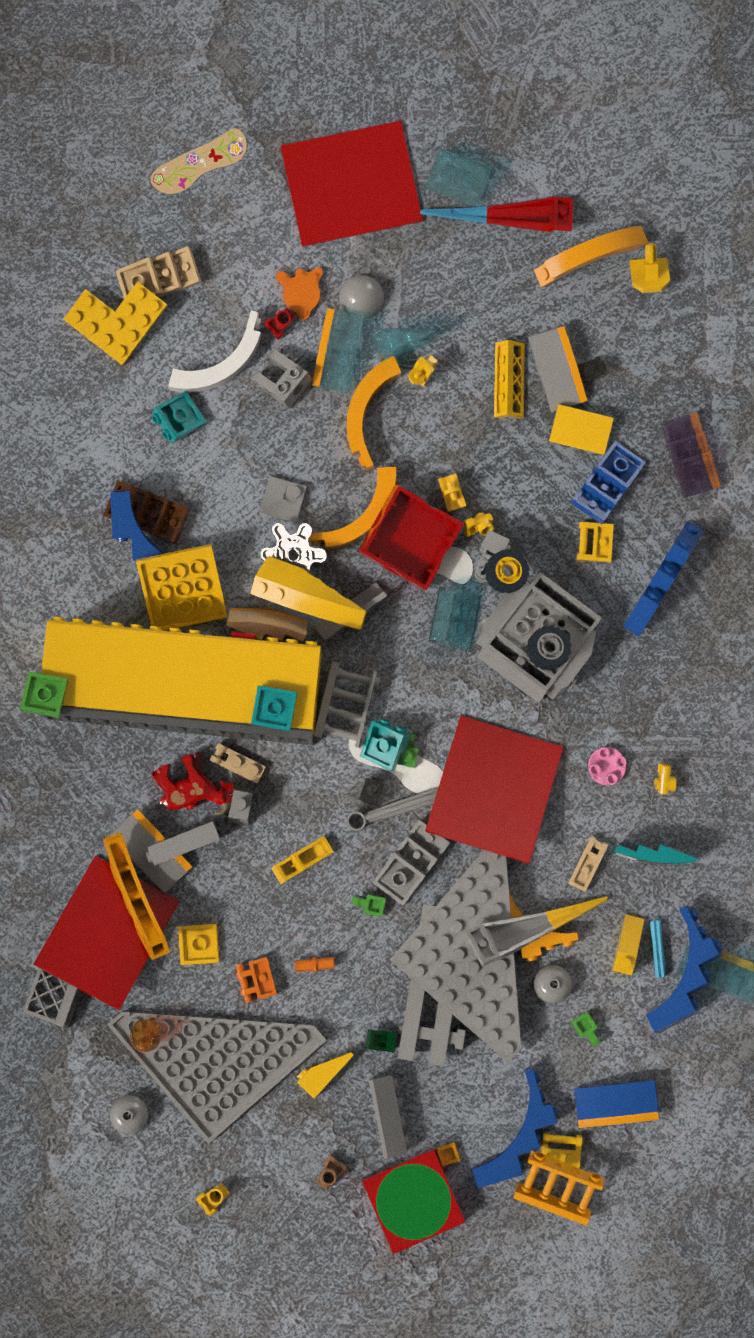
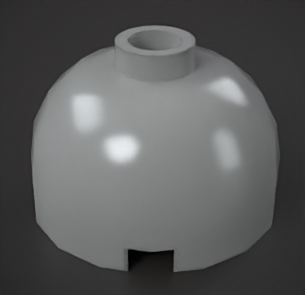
(548, 975)
(133, 1106)

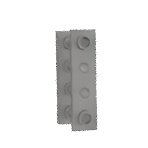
(333, 692)

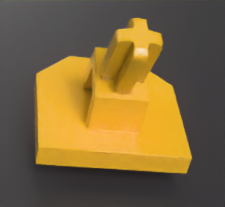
(650, 273)

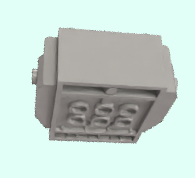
(518, 617)

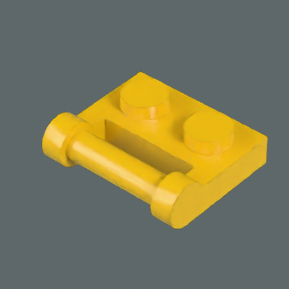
(601, 542)
(567, 1156)

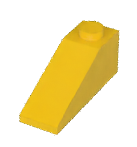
(628, 945)
(320, 1075)

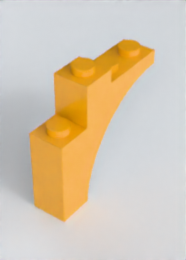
(548, 941)

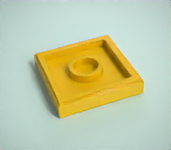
(198, 944)

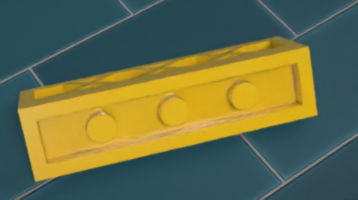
(506, 378)

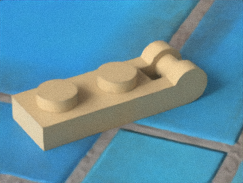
(238, 764)
(587, 864)

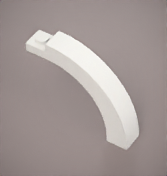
(226, 370)

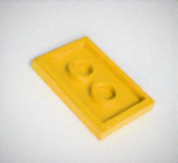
(581, 429)

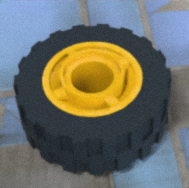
(517, 566)

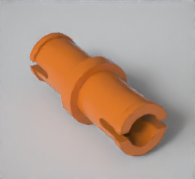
(314, 964)

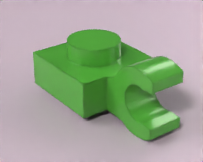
(409, 757)
(372, 905)
(585, 1026)

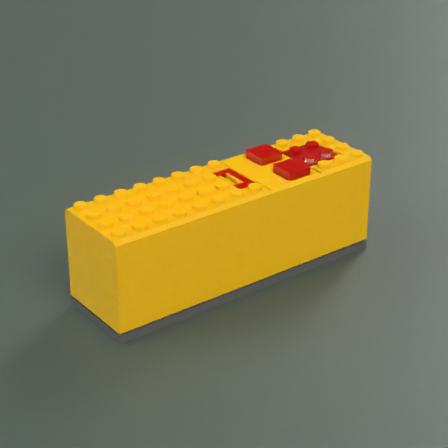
(179, 679)

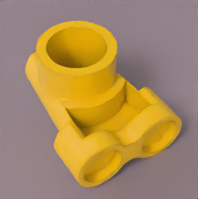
(481, 523)
(665, 782)
(211, 1201)

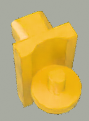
(422, 370)
(452, 492)

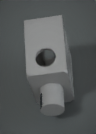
(241, 806)

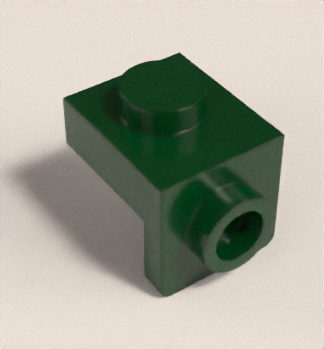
(381, 1040)

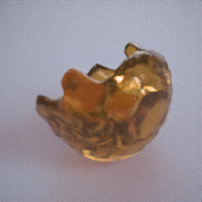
(145, 1035)

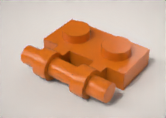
(261, 977)

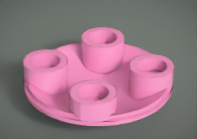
(607, 766)

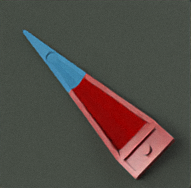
(539, 215)

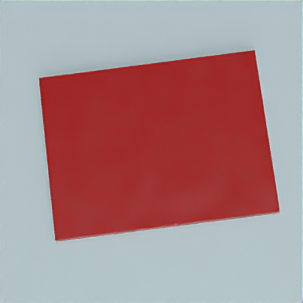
(97, 938)

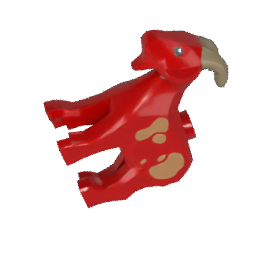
(192, 789)

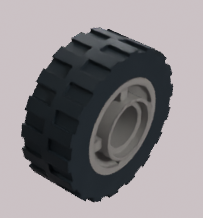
(556, 639)

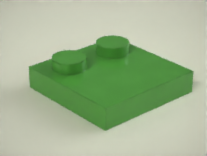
(43, 694)

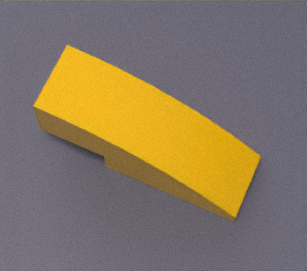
(302, 860)

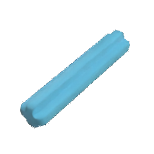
(658, 949)

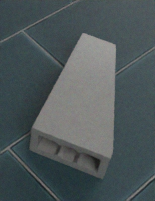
(182, 843)

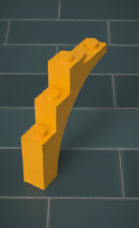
(134, 897)

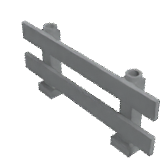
(411, 1030)

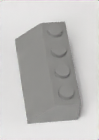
(388, 1116)

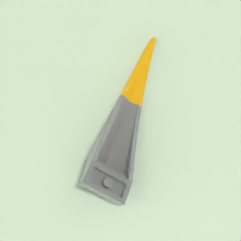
(502, 938)

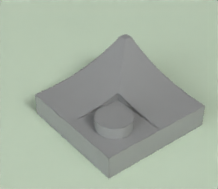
(283, 499)

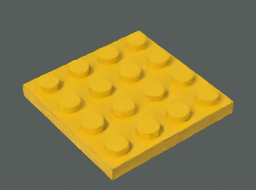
(182, 587)

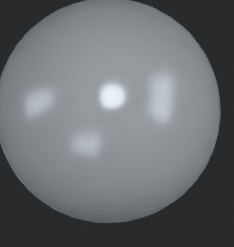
(361, 296)

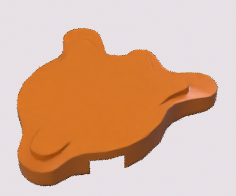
(301, 292)

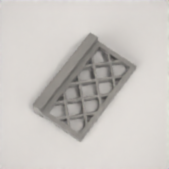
(68, 1004)

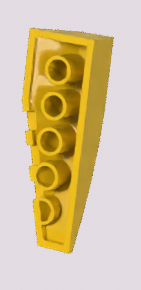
(301, 591)

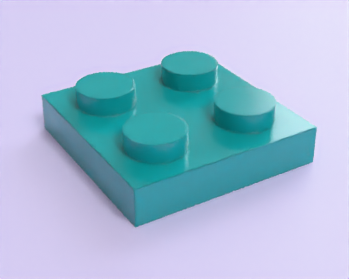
(273, 708)

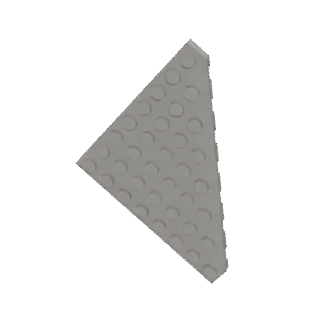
(449, 970)
(218, 1065)

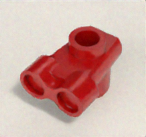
(277, 325)

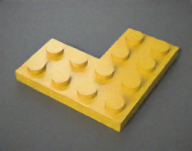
(119, 330)

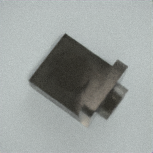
(592, 370)

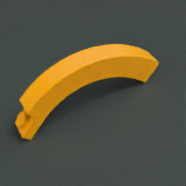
(590, 251)
(374, 380)
(359, 528)

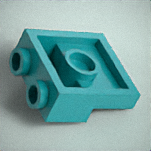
(178, 417)
(385, 744)

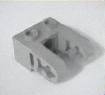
(290, 384)
(491, 545)

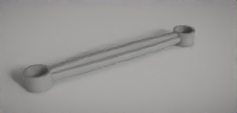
(395, 808)

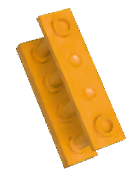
(554, 1204)

